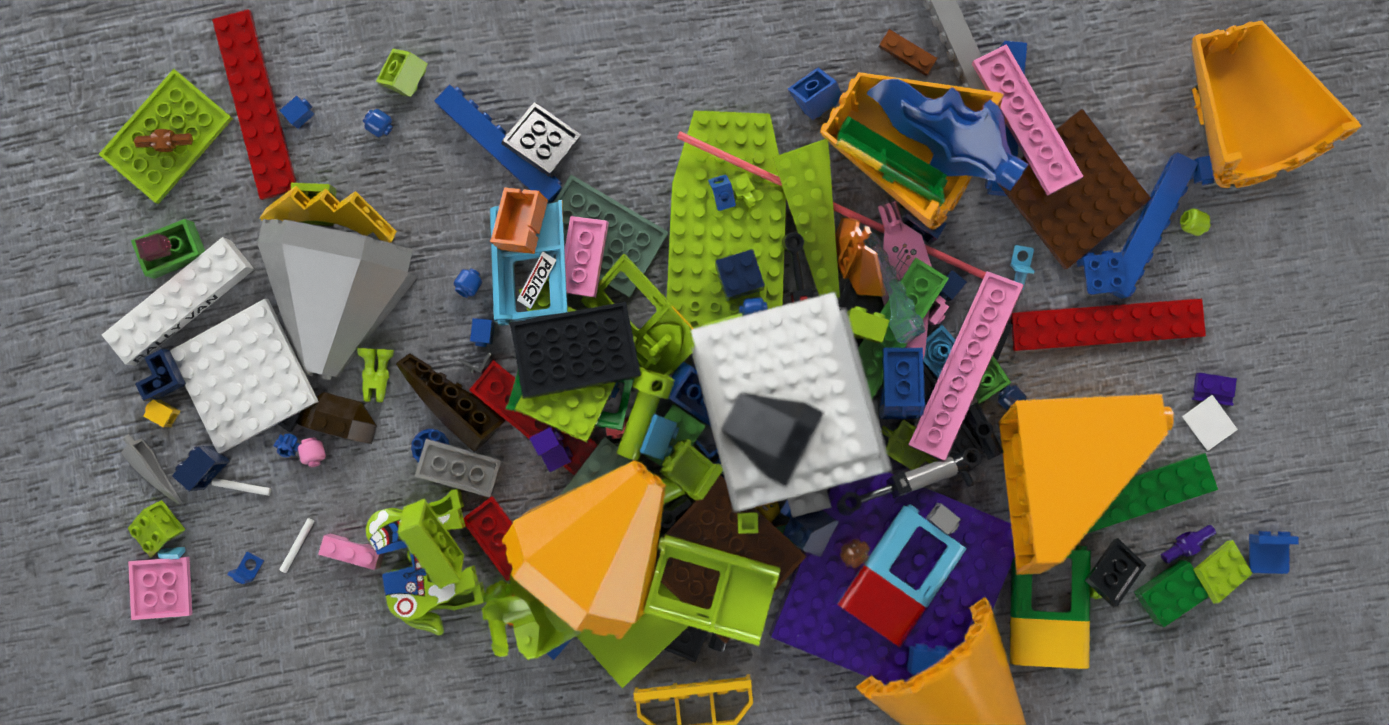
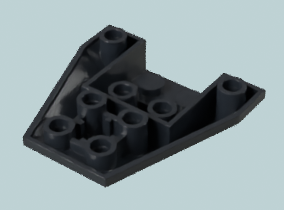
(772, 432)

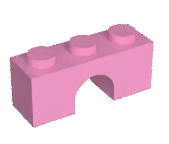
(350, 552)

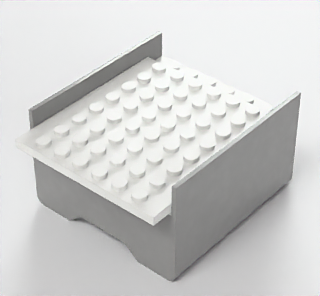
(798, 356)

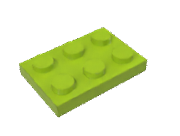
(1223, 571)

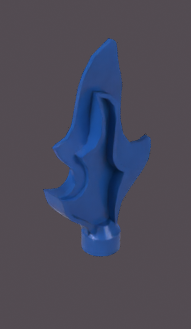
(957, 136)

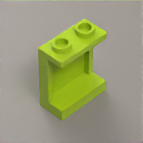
(690, 470)

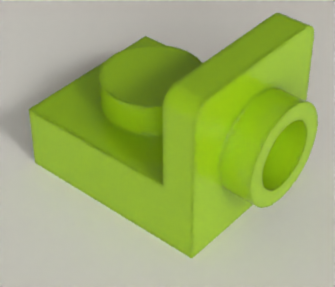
(643, 348)

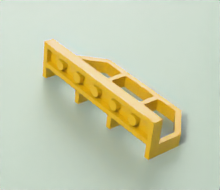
(702, 689)

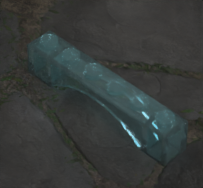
(904, 320)

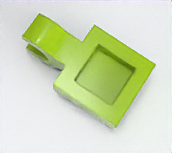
(743, 188)

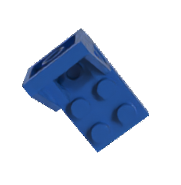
(902, 384)

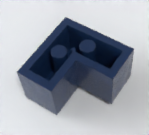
(164, 378)

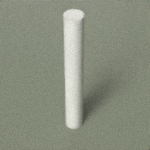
(241, 486)
(296, 546)

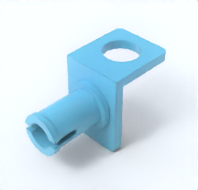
(1022, 267)

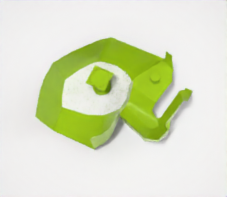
(534, 624)

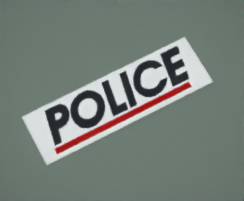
(536, 280)

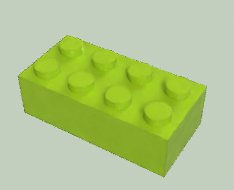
(431, 543)

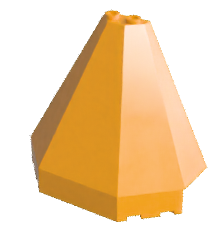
(592, 549)

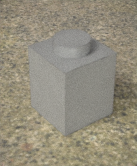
(943, 519)

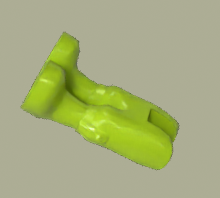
(375, 379)

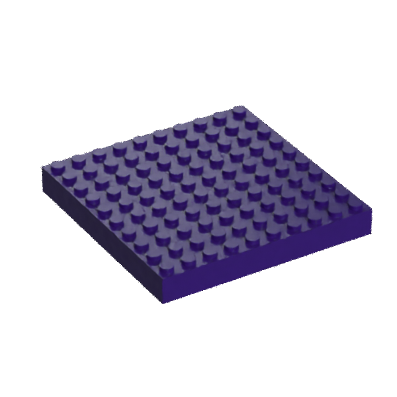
(819, 626)

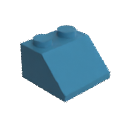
(659, 437)

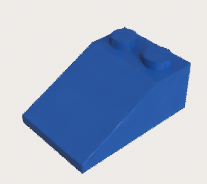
(688, 392)

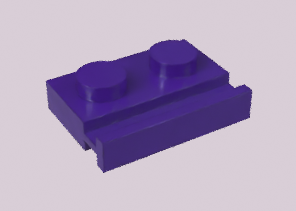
(1220, 387)

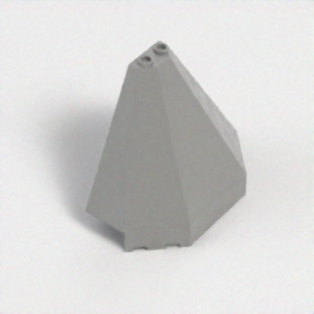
(331, 289)

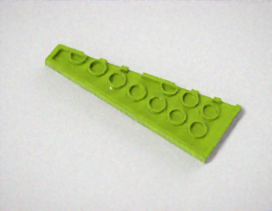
(808, 190)

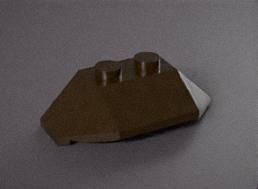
(339, 418)

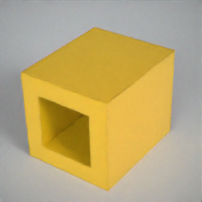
(161, 413)

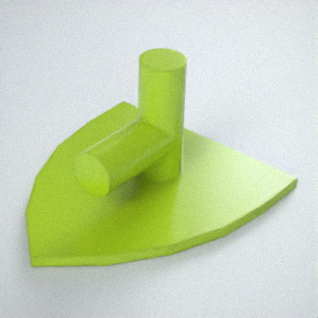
(667, 337)

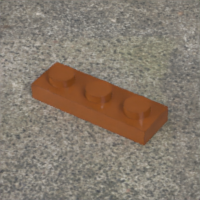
(907, 52)

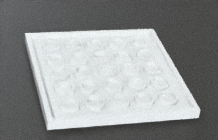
(243, 376)

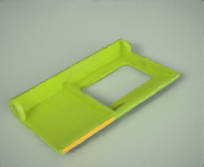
(665, 312)

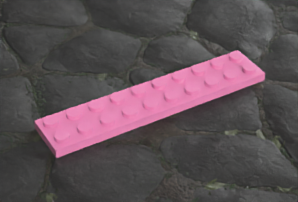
(966, 366)

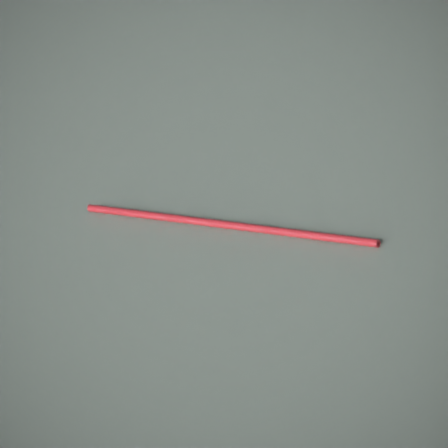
(838, 208)

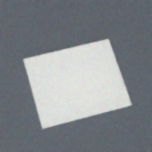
(1209, 422)

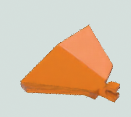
(857, 260)

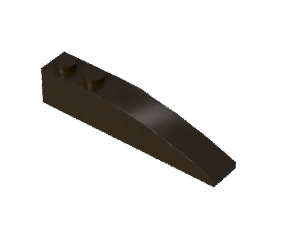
(454, 406)

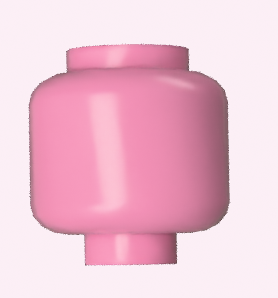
(311, 452)

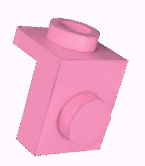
(937, 314)

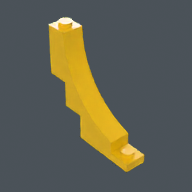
(350, 212)

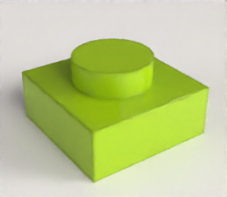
(747, 523)

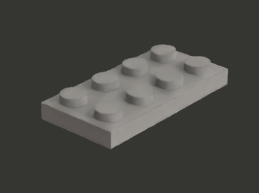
(457, 468)

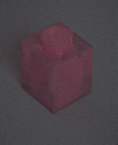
(153, 247)

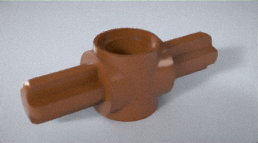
(163, 140)

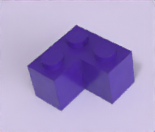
(551, 448)

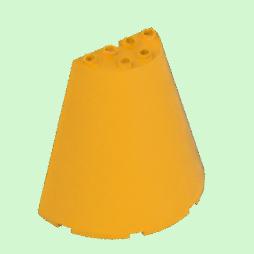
(1262, 106)
(869, 113)
(962, 689)

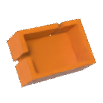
(519, 220)

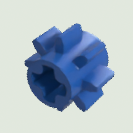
(286, 445)

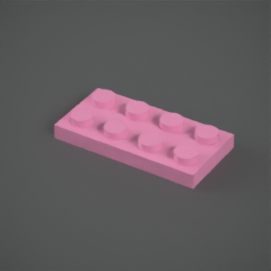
(584, 255)

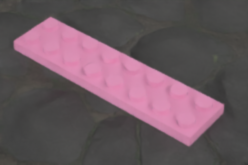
(1028, 120)

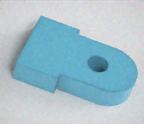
(171, 553)

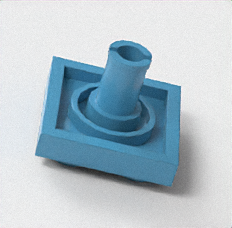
(937, 350)

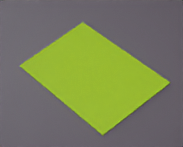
(637, 648)

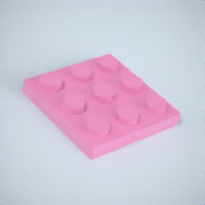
(160, 588)

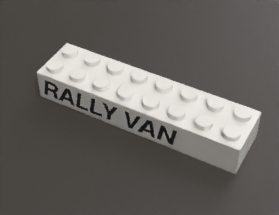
(178, 302)

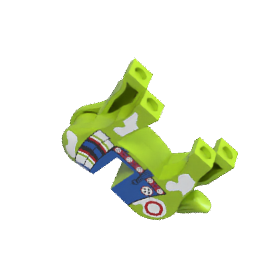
(409, 588)

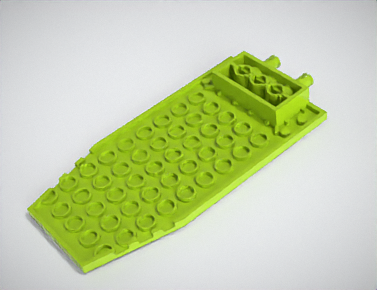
(704, 234)

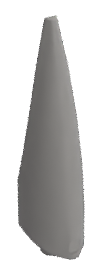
(145, 463)

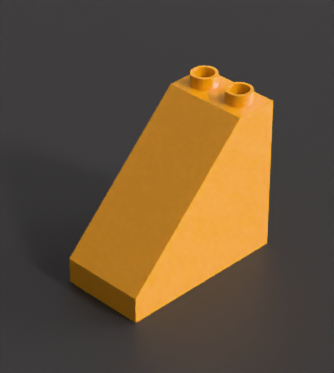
(1069, 464)

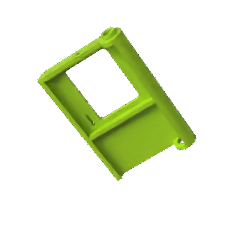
(739, 599)

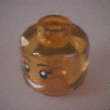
(854, 553)

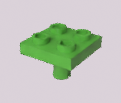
(992, 381)

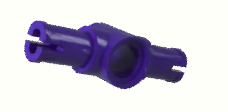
(1188, 544)

